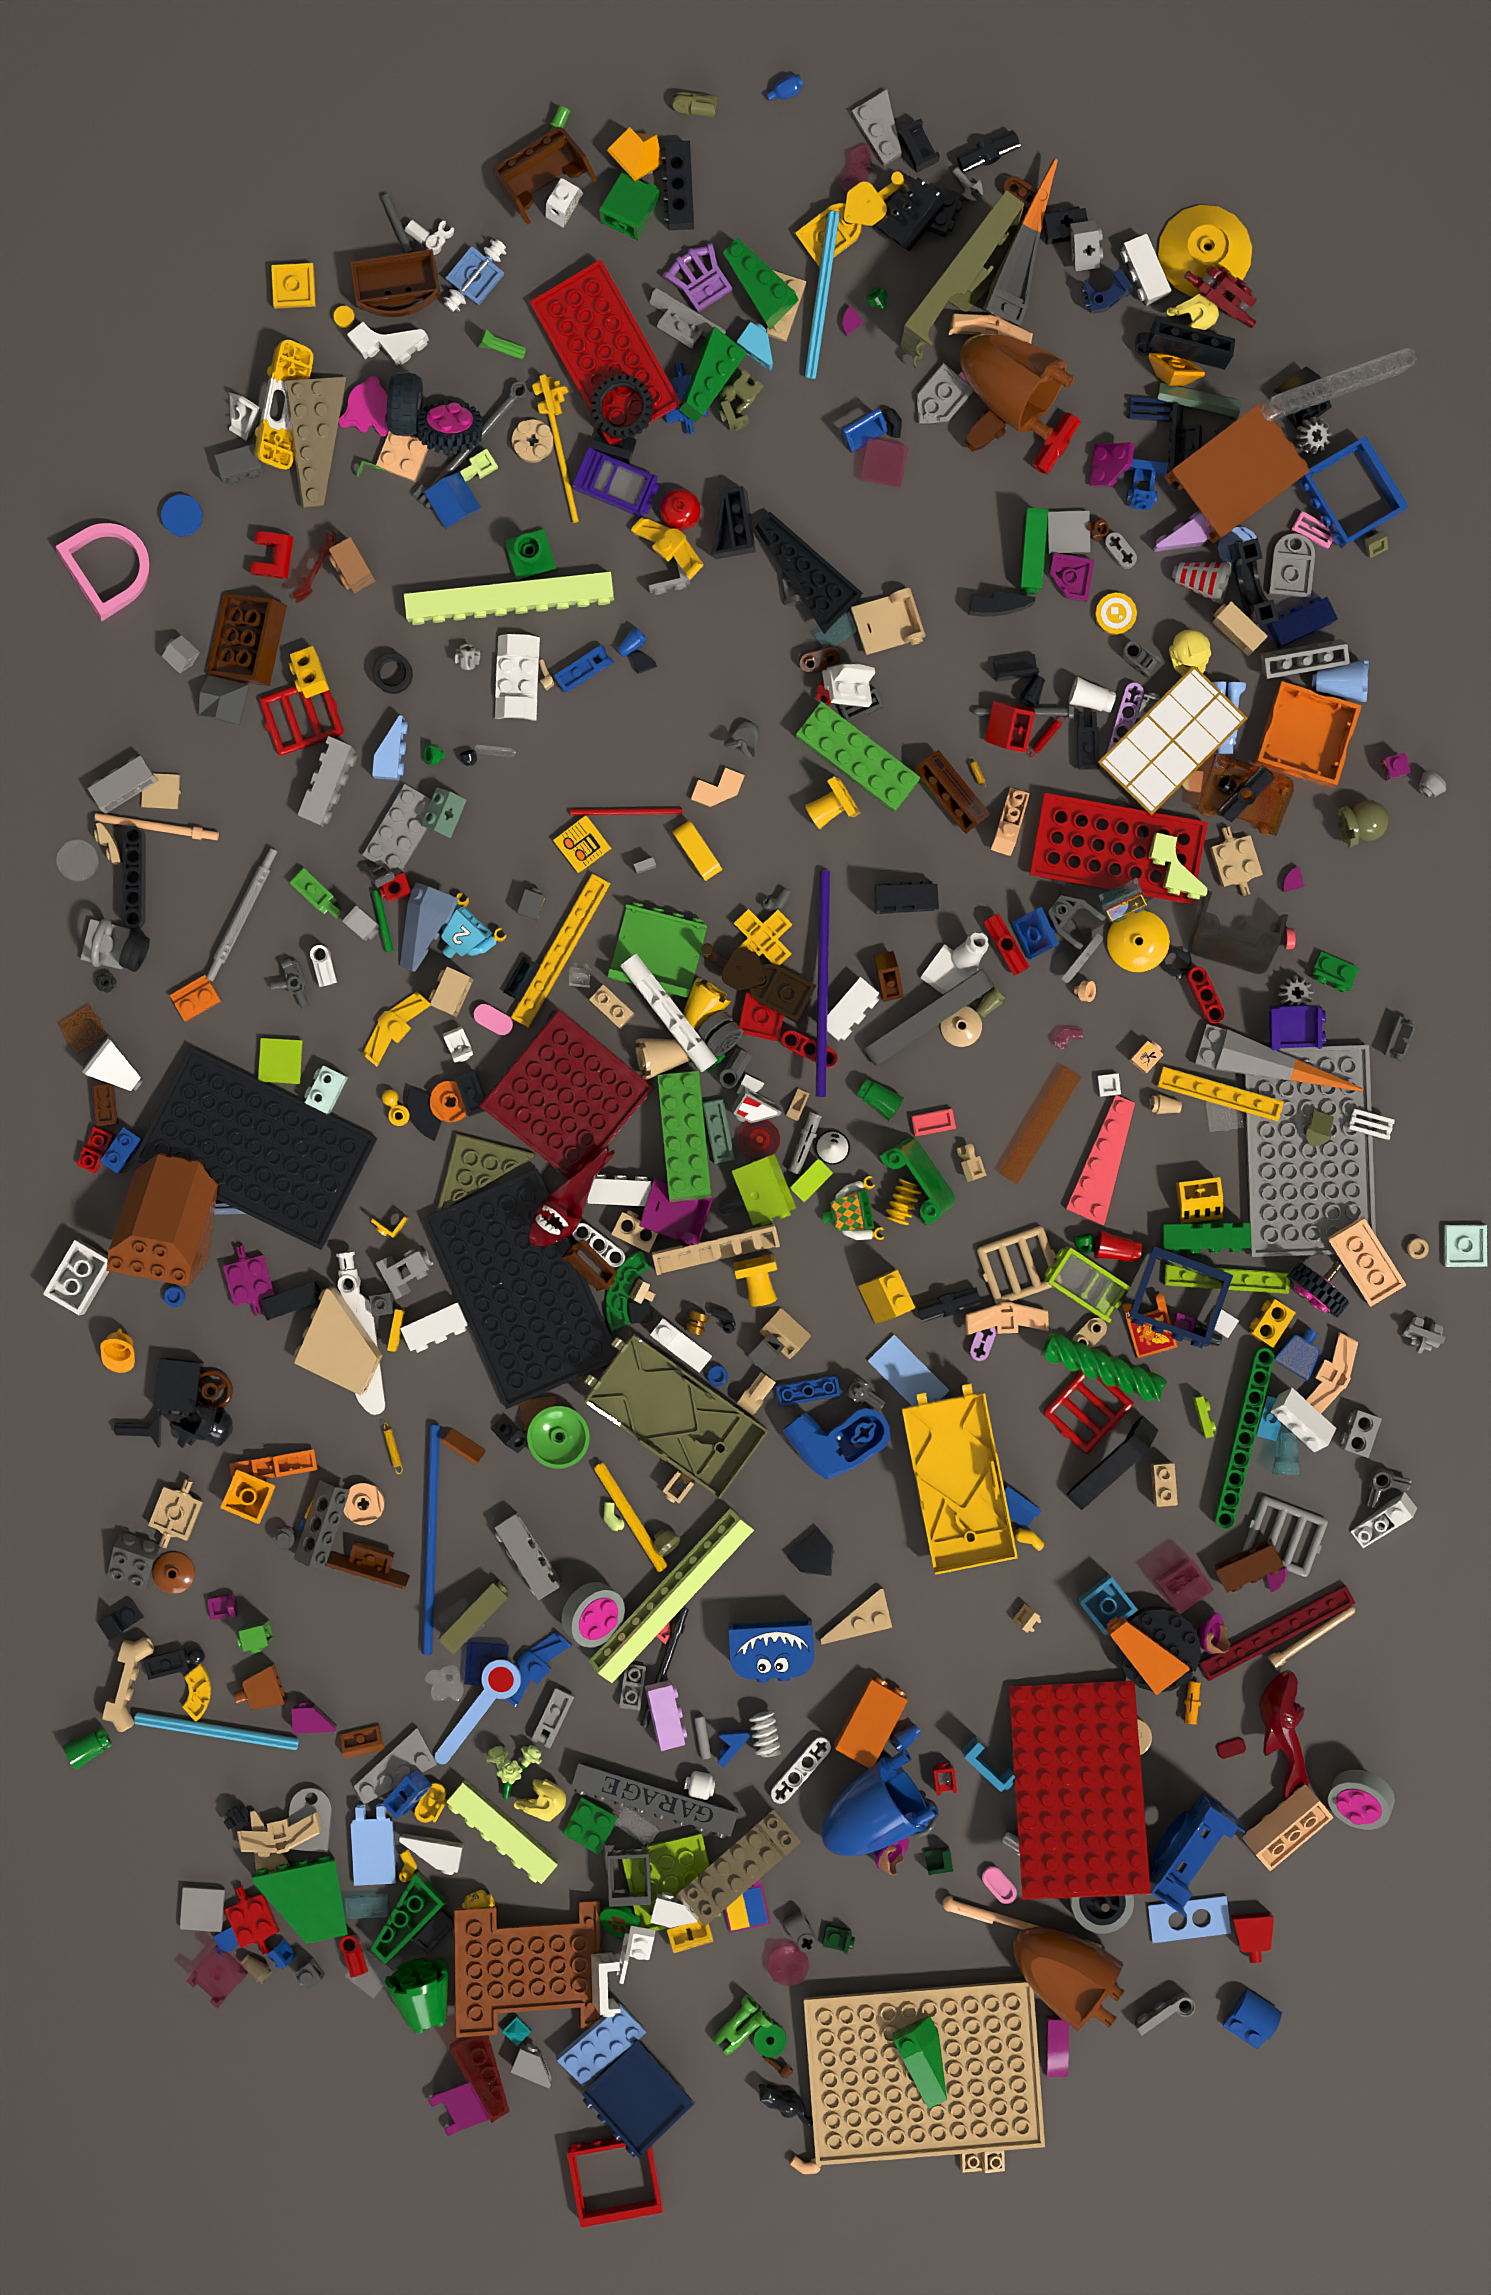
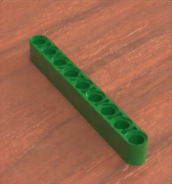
(1245, 1448)

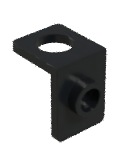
(508, 1433)

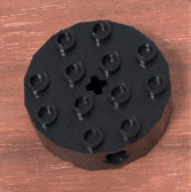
(1171, 1632)

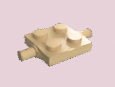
(1236, 861)
(175, 1513)

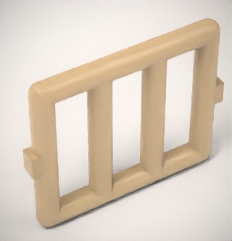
(1001, 1246)

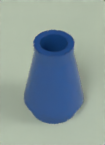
(631, 642)
(905, 1737)

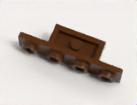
(369, 1563)

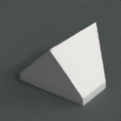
(243, 416)

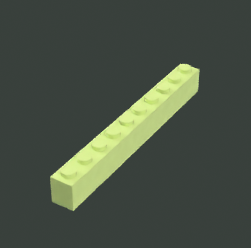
(509, 597)
(670, 1595)

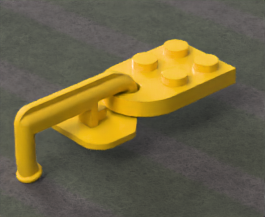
(862, 207)

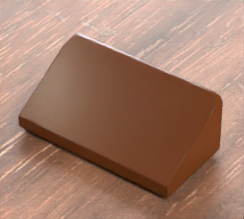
(463, 1446)
(361, 1741)

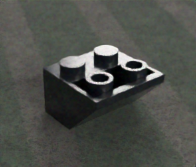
(1303, 377)

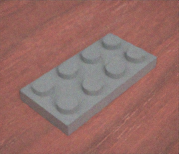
(399, 831)

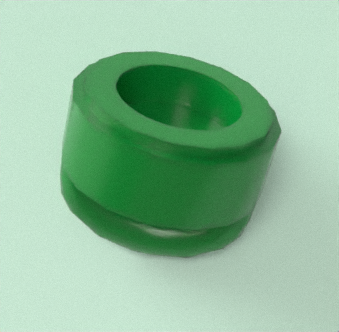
(1084, 1240)

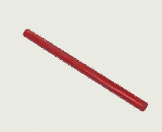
(634, 811)

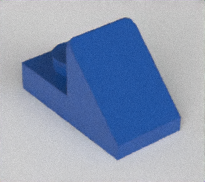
(735, 1740)

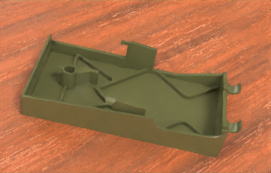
(963, 275)
(675, 1414)

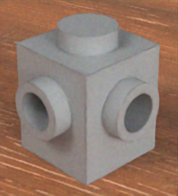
(180, 654)

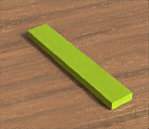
(1242, 1280)

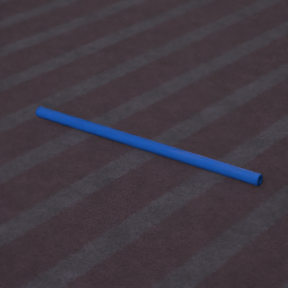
(430, 1549)

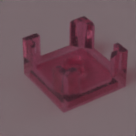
(218, 1975)

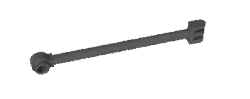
(513, 397)

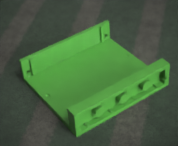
(664, 944)

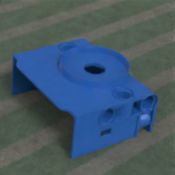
(1185, 1844)

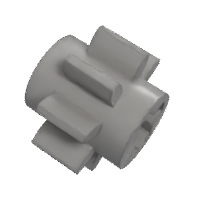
(467, 656)

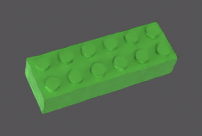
(857, 757)
(684, 1136)

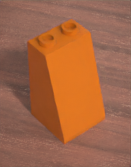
(1150, 1659)
(871, 1722)

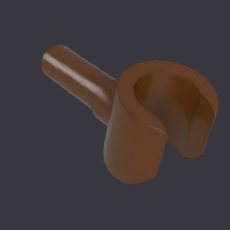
(784, 2071)

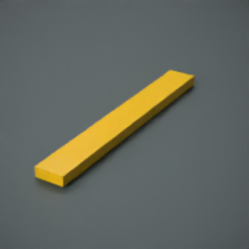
(560, 950)

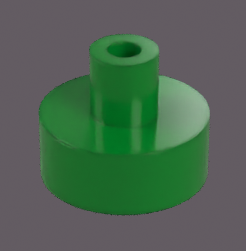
(877, 297)
(432, 754)

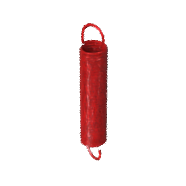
(1044, 739)

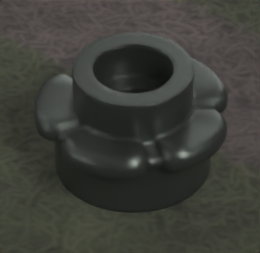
(105, 987)

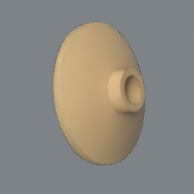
(963, 1037)

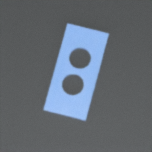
(1218, 1923)

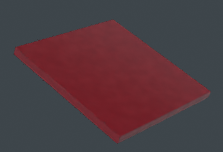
(566, 1095)

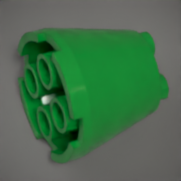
(420, 1993)

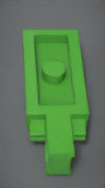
(315, 892)

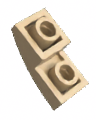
(106, 838)
(983, 2161)

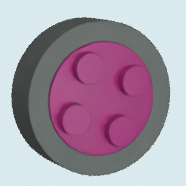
(593, 1614)
(1361, 1799)

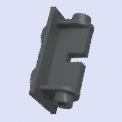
(1396, 1047)

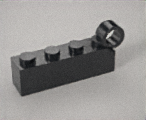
(1186, 343)

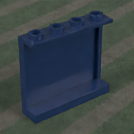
(637, 2099)

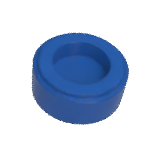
(174, 1296)
(717, 1375)

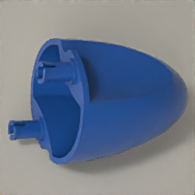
(876, 1810)

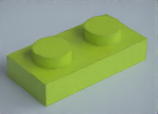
(1202, 1407)

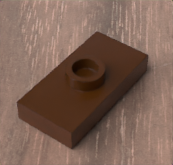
(104, 1104)

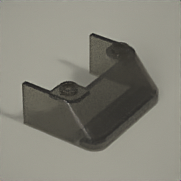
(1231, 951)

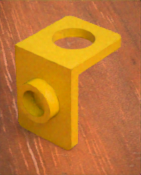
(384, 1230)

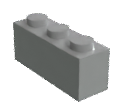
(122, 784)

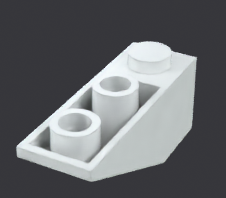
(1385, 1520)
(670, 1911)

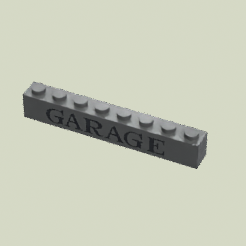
(654, 1798)

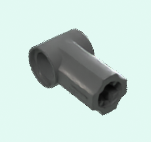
(735, 1067)

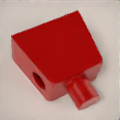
(1253, 1933)

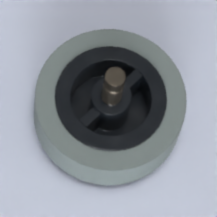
(1102, 1913)

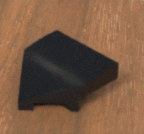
(813, 1555)

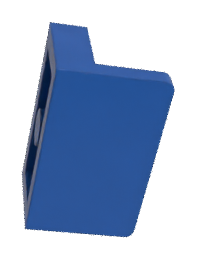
(1020, 1508)

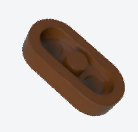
(1023, 191)
(819, 656)

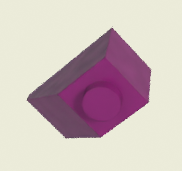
(310, 1719)

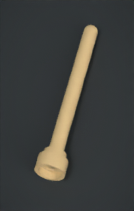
(1278, 1659)

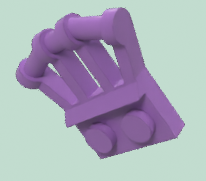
(706, 288)

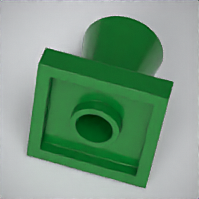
(533, 564)

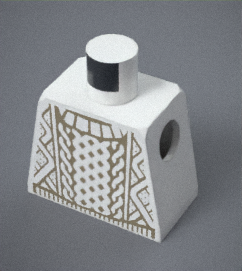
(563, 200)

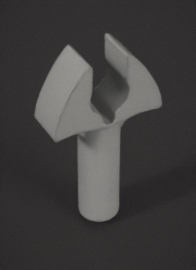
(968, 186)

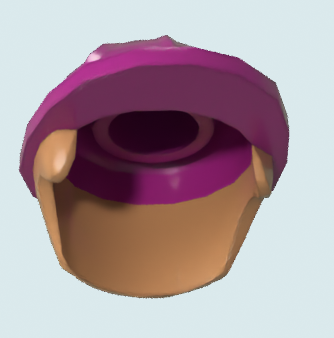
(1212, 1635)
(890, 1856)

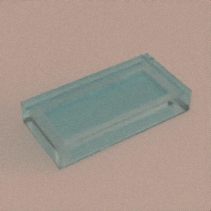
(839, 632)

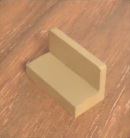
(787, 1332)

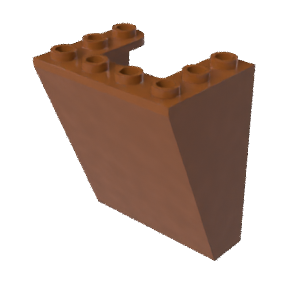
(1239, 471)

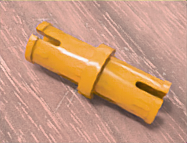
(1192, 1702)

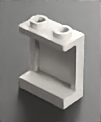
(600, 1965)

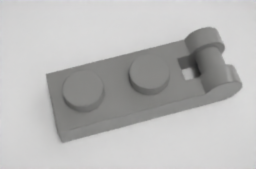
(553, 1717)

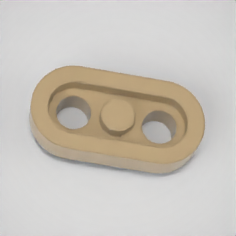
(1088, 1334)

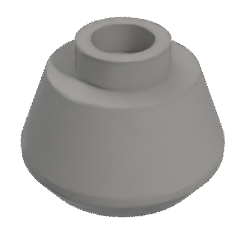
(1431, 784)

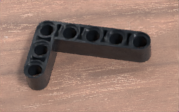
(1115, 1464)

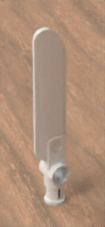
(373, 1399)

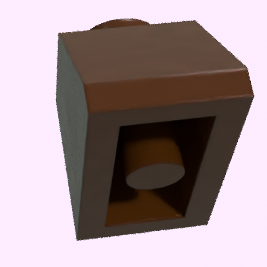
(888, 976)

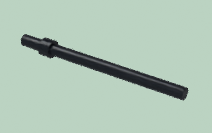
(677, 1628)

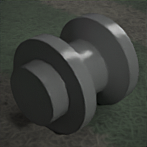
(284, 1538)

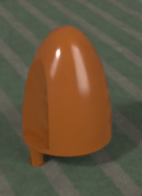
(1014, 379)
(1068, 1974)

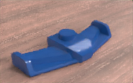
(534, 1661)

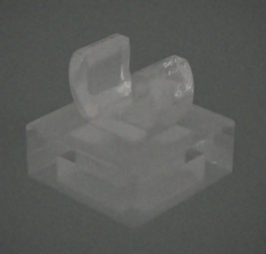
(579, 976)

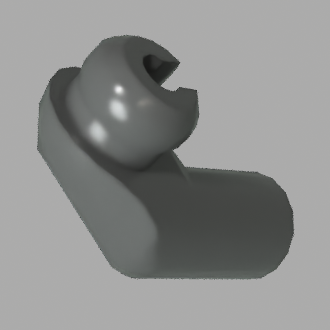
(778, 902)

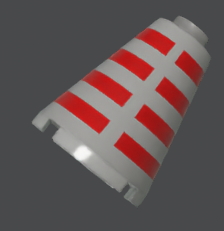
(1204, 578)

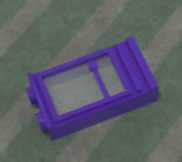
(616, 483)

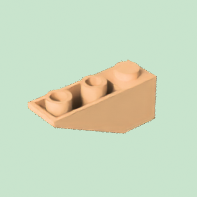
(1010, 821)

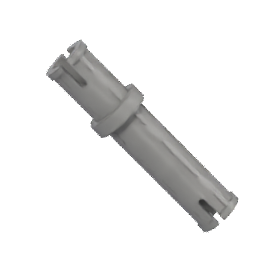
(813, 1120)

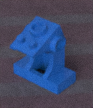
(1145, 472)

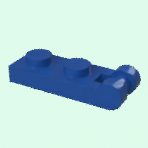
(583, 669)

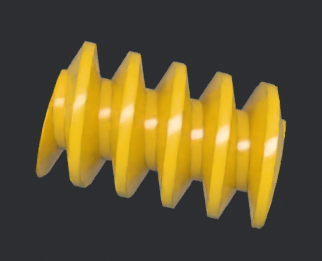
(903, 1202)

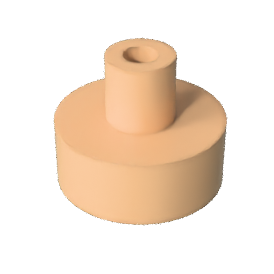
(1086, 990)

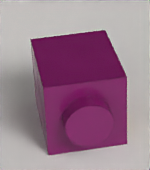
(1395, 766)

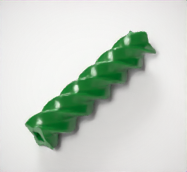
(1097, 1364)

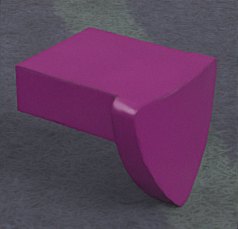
(223, 1606)

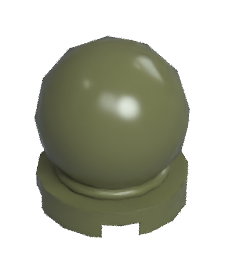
(1365, 822)

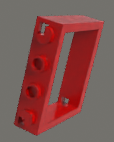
(614, 2213)

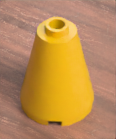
(703, 1003)

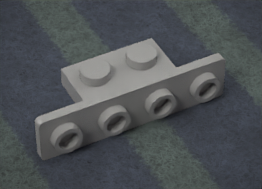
(680, 320)

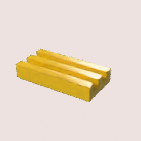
(395, 1330)

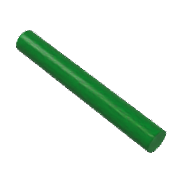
(382, 921)

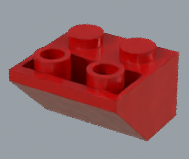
(1010, 726)

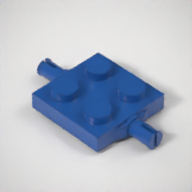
(680, 385)

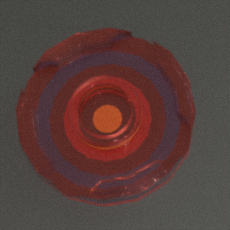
(759, 1139)

